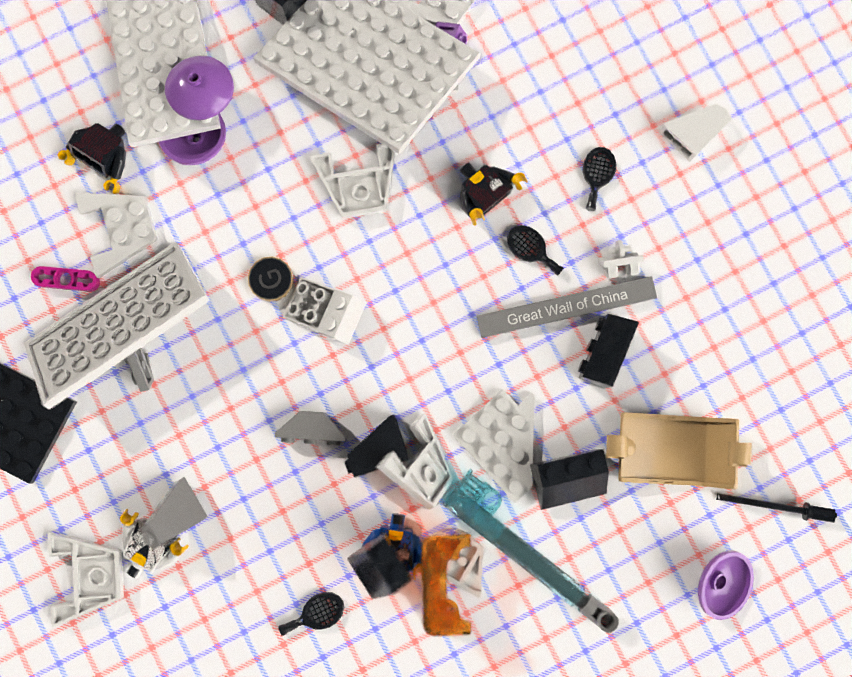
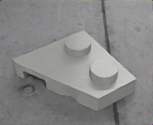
(141, 370)

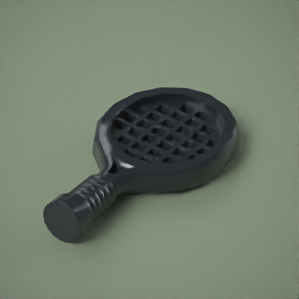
(591, 205)
(556, 268)
(292, 625)

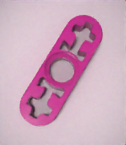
(58, 272)

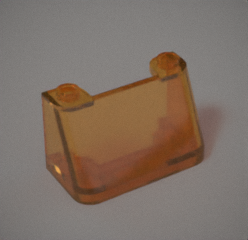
(439, 614)

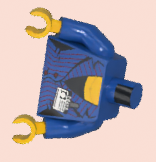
(403, 539)

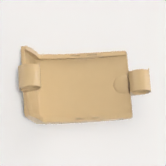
(679, 450)

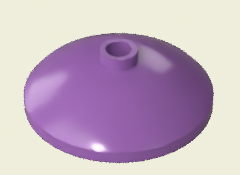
(202, 97)
(186, 152)
(725, 585)

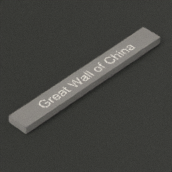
(566, 307)

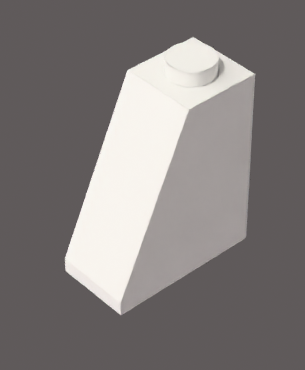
(695, 130)

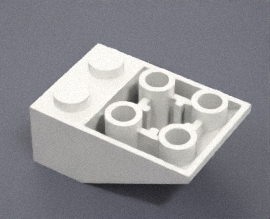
(324, 310)

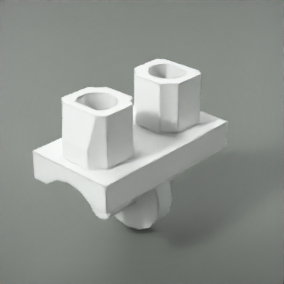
(630, 260)

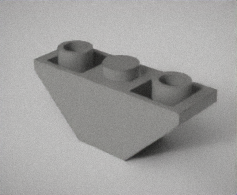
(311, 427)

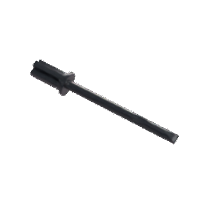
(808, 511)

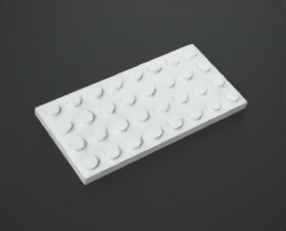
(147, 44)
(114, 324)

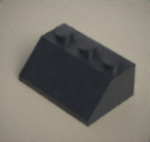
(607, 350)
(570, 478)

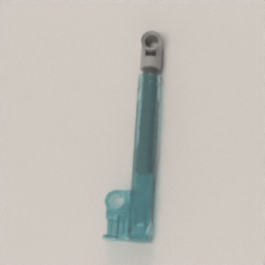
(470, 507)

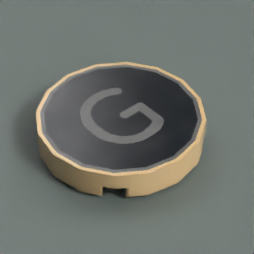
(270, 279)

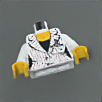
(141, 554)

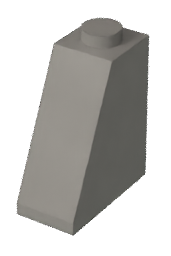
(173, 515)

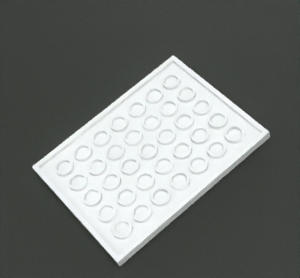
(369, 64)

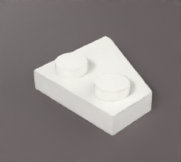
(468, 569)

